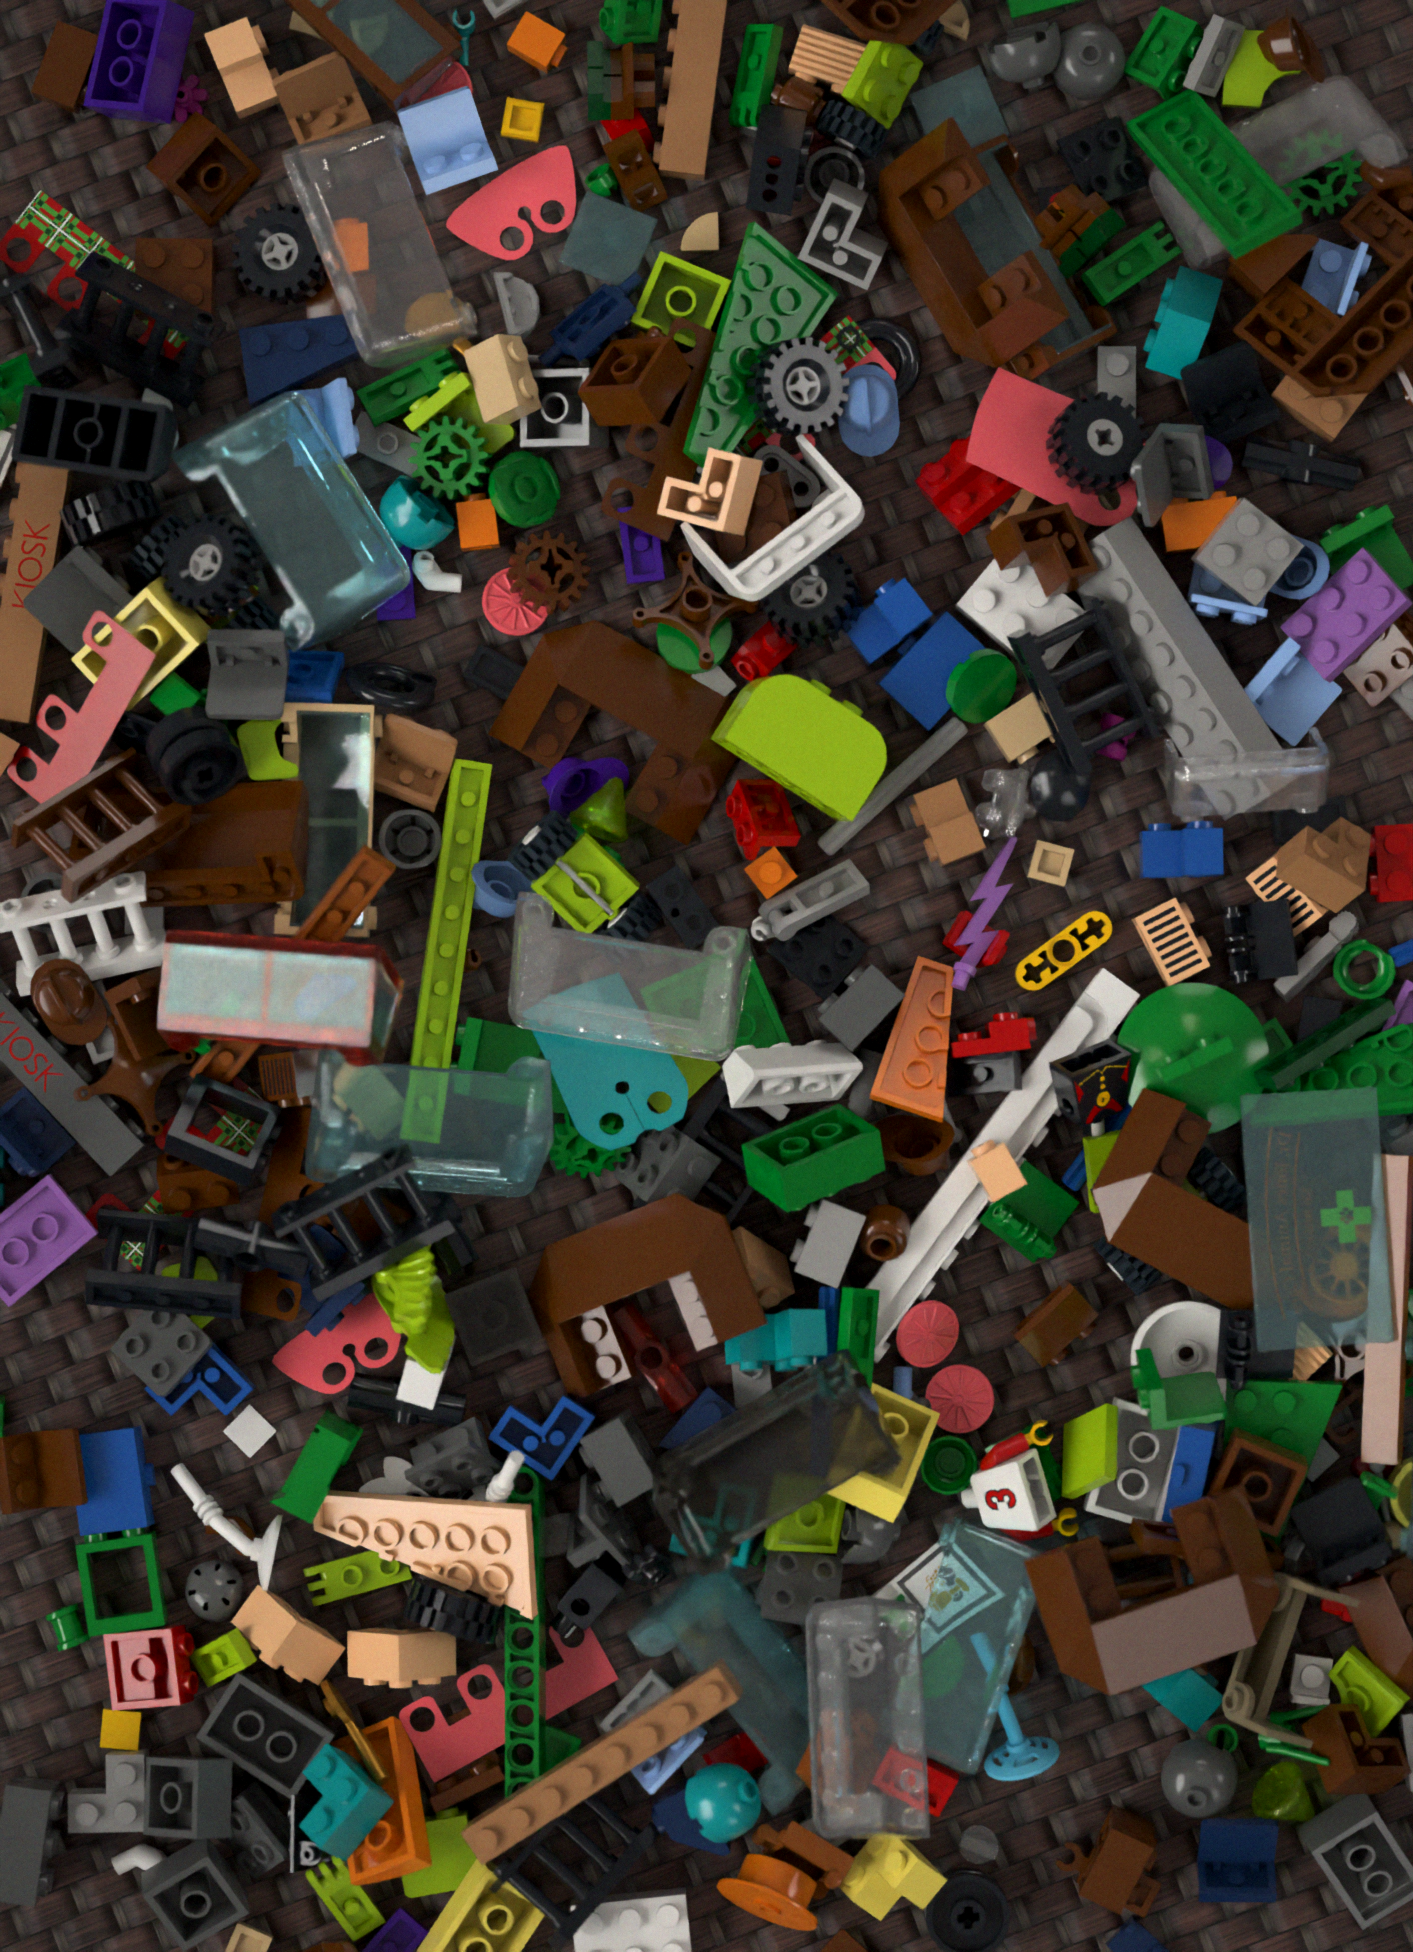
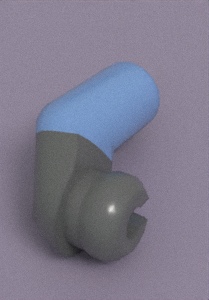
(903, 1385)

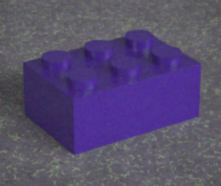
(139, 60)

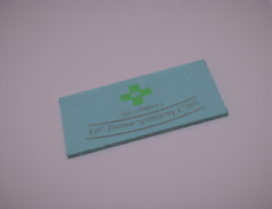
(1316, 1218)

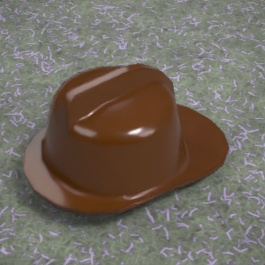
(1291, 47)
(68, 1002)
(916, 1143)

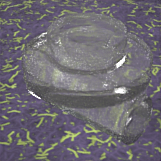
(978, 1844)

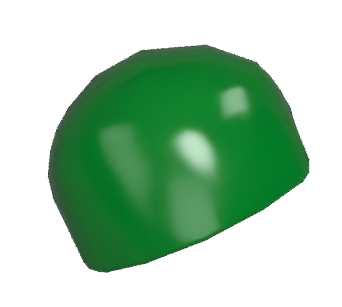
(948, 1465)

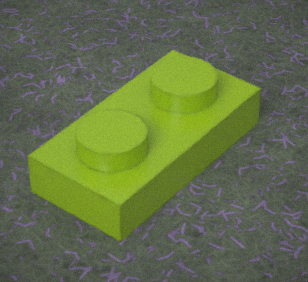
(223, 1657)

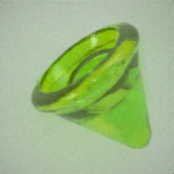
(604, 813)
(1282, 1794)

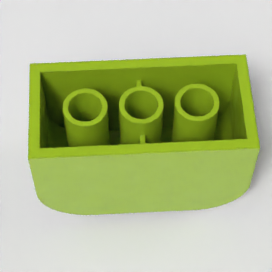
(805, 742)

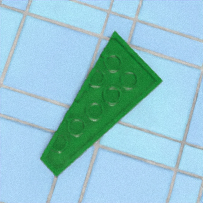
(767, 302)
(1376, 1062)
(1284, 1413)

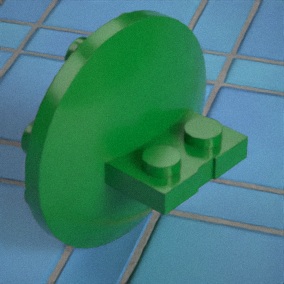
(1195, 1049)

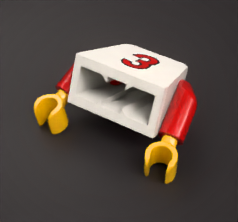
(1014, 1490)

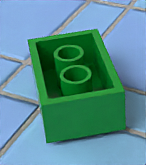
(813, 1157)

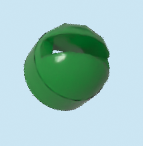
(601, 180)
(1229, 1737)

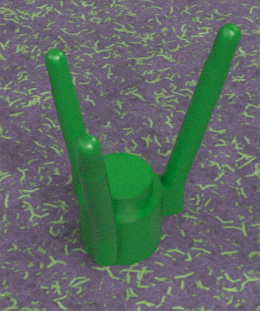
(1285, 1748)

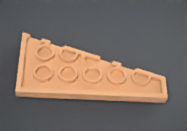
(449, 1540)

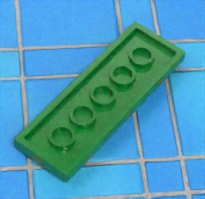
(1214, 173)

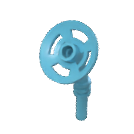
(1019, 1749)

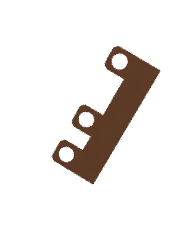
(668, 452)
(281, 1186)

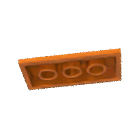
(400, 1837)

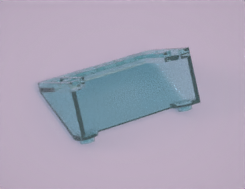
(303, 515)
(463, 1125)
(720, 1620)
(972, 1637)

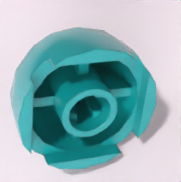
(413, 517)
(723, 1801)

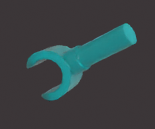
(464, 31)

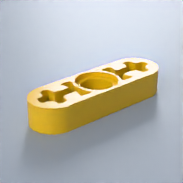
(1092, 942)

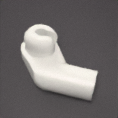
(432, 576)

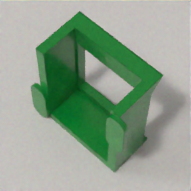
(317, 1466)

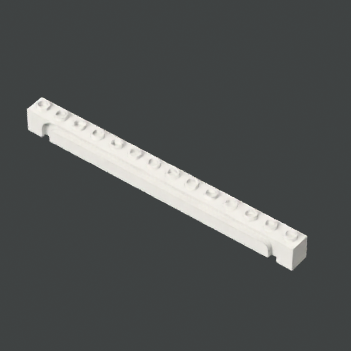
(1017, 1123)

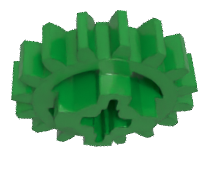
(1326, 193)
(449, 443)
(578, 1154)

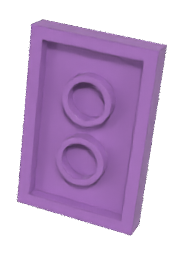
(1346, 615)
(38, 1237)

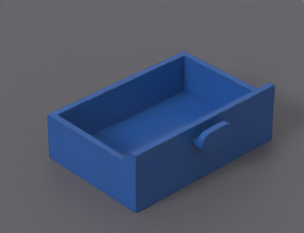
(922, 671)
(1191, 1465)
(115, 1481)

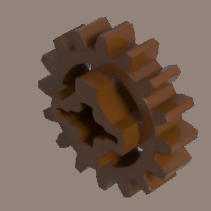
(561, 563)

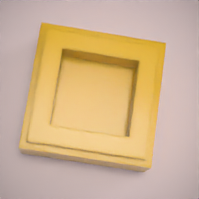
(522, 120)
(121, 1729)

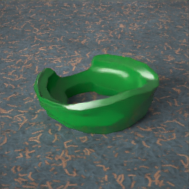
(1383, 979)

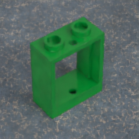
(130, 1620)

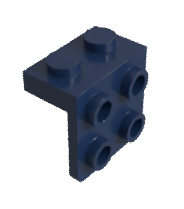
(32, 1134)
(328, 1311)
(1237, 1860)

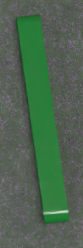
(532, 1657)

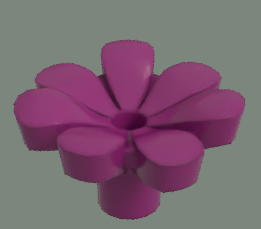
(191, 100)

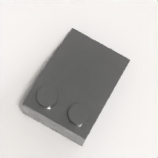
(1360, 1858)

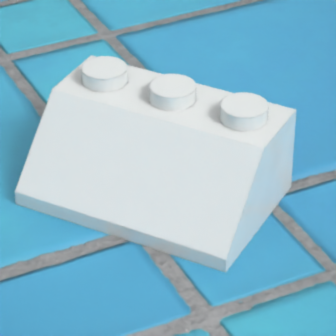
(789, 1073)

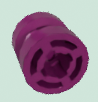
(1117, 749)

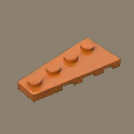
(917, 1051)

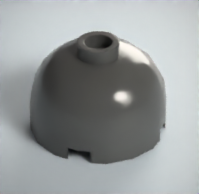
(1026, 53)
(1089, 62)
(865, 1536)
(1199, 1778)

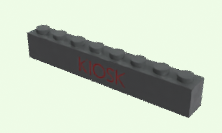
(52, 1080)

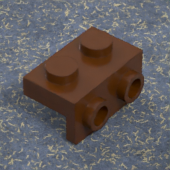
(192, 1187)

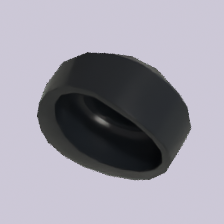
(1055, 791)

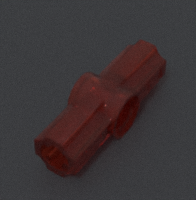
(668, 1378)

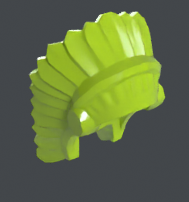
(416, 1307)

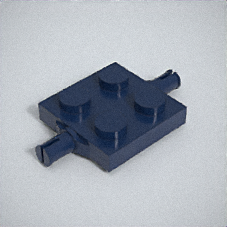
(592, 322)

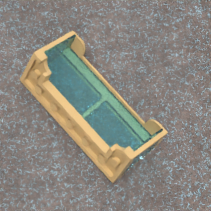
(337, 762)

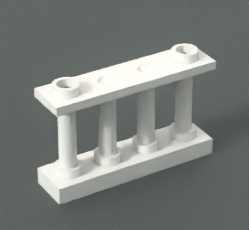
(98, 960)

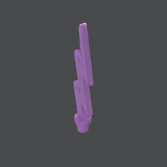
(972, 933)

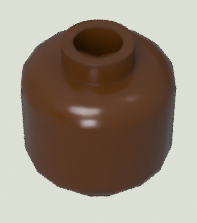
(800, 95)
(884, 1232)

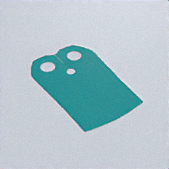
(587, 1081)

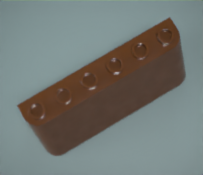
(235, 850)

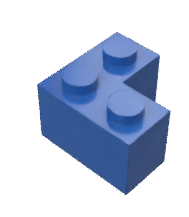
(888, 621)
(1182, 852)
(216, 1378)
(545, 1444)

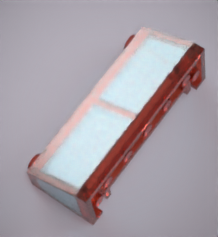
(277, 993)

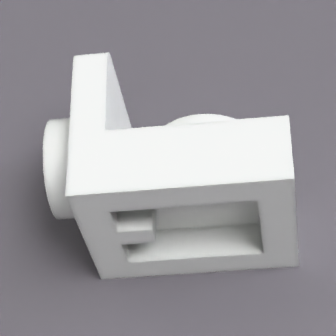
(1309, 1680)

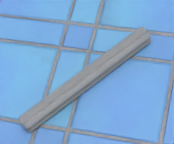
(894, 784)

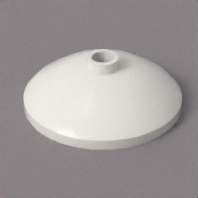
(1180, 1326)

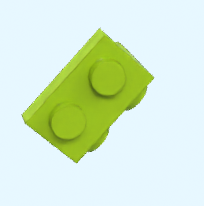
(458, 400)
(449, 1855)

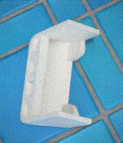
(829, 520)

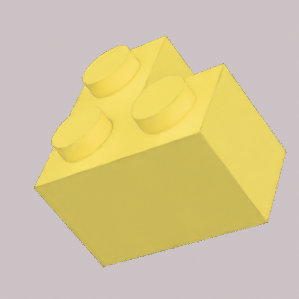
(886, 1872)

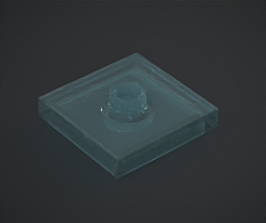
(967, 100)
(607, 240)

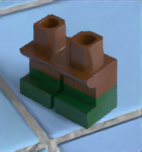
(612, 84)
(1081, 232)

